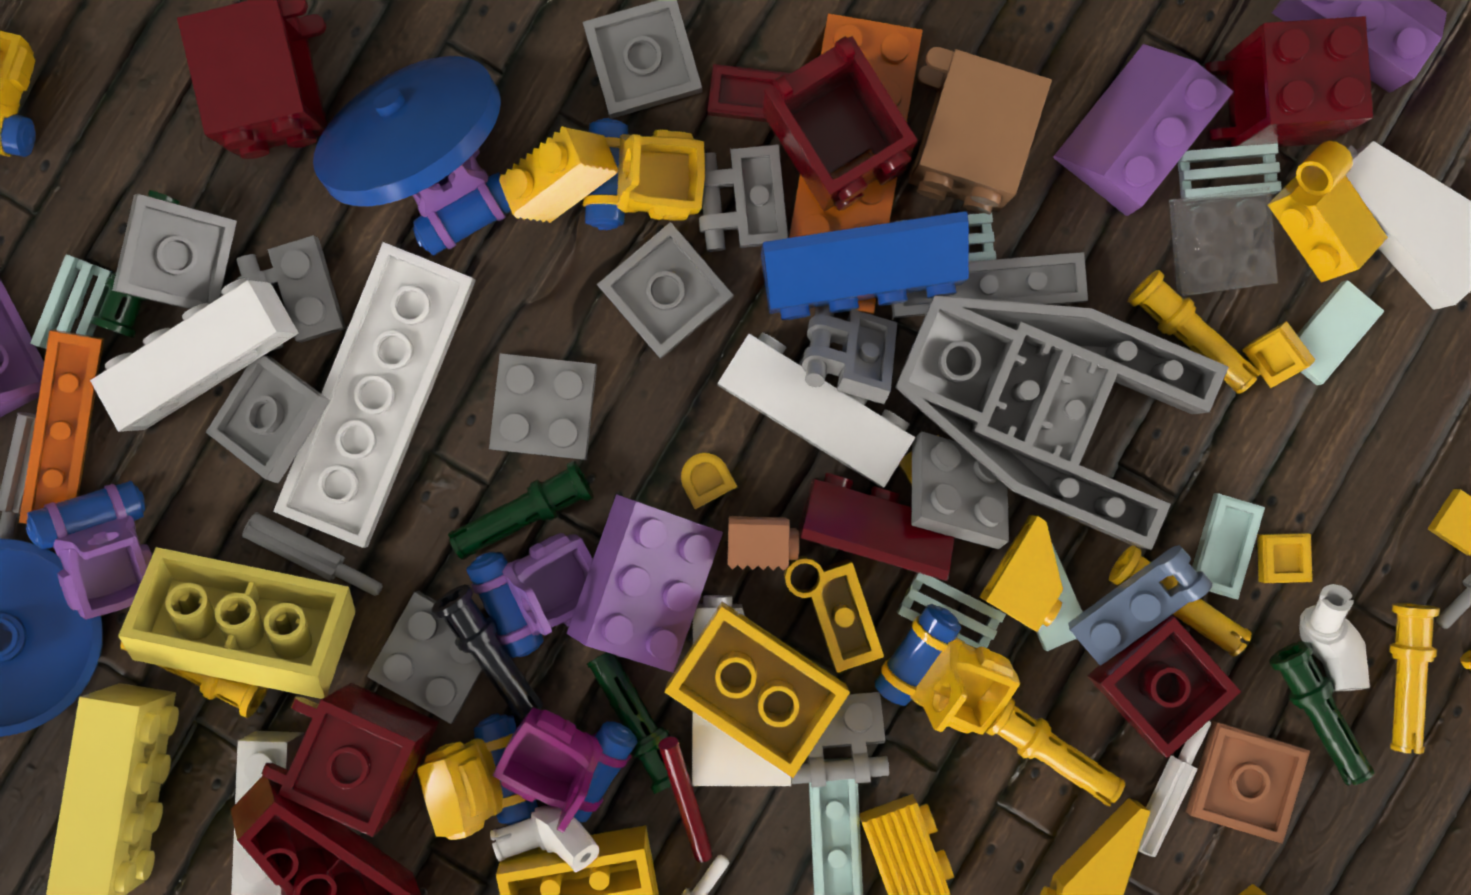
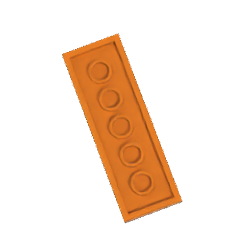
(894, 57)

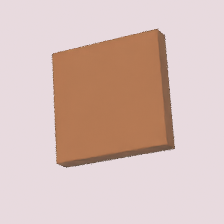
(1247, 781)

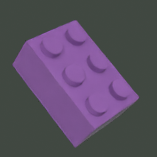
(644, 584)

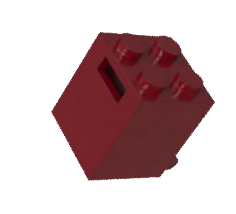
(255, 74)
(1297, 83)
(832, 116)
(355, 757)

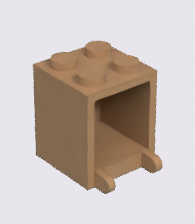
(976, 129)

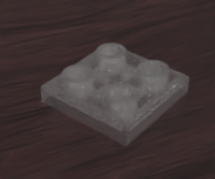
(1223, 241)

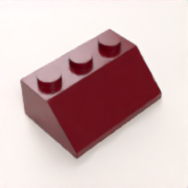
(872, 527)

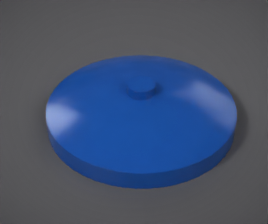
(407, 131)
(44, 644)

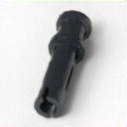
(477, 636)

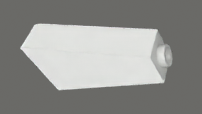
(1423, 223)
(715, 755)

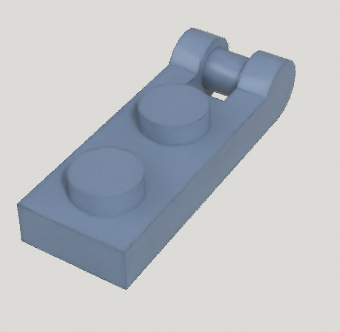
(1139, 605)

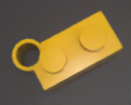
(1327, 214)
(840, 613)

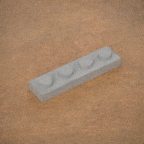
(1024, 280)

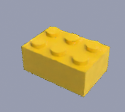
(757, 689)

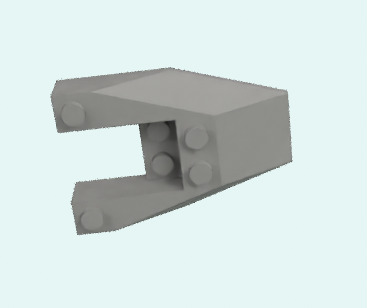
(1027, 392)

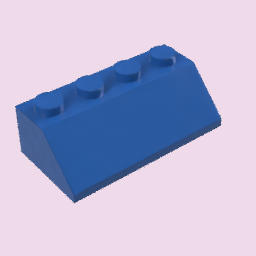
(866, 264)

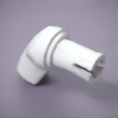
(1336, 639)
(573, 845)

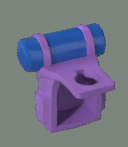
(458, 206)
(96, 547)
(532, 591)

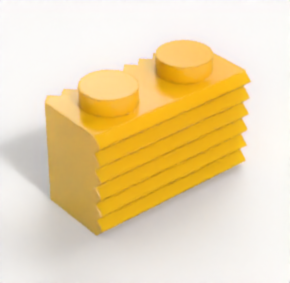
(558, 174)
(904, 850)

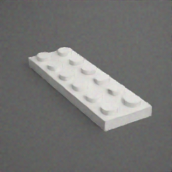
(375, 395)

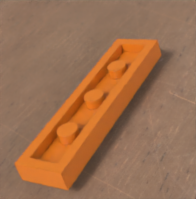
(62, 420)

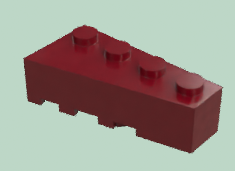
(311, 851)

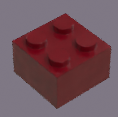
(1165, 686)

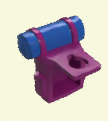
(563, 765)

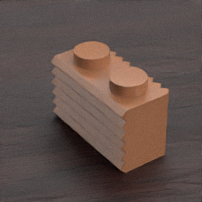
(761, 542)

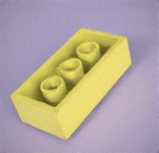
(238, 623)
(112, 791)

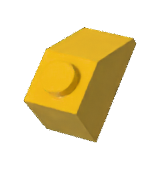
(1027, 578)

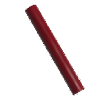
(685, 799)

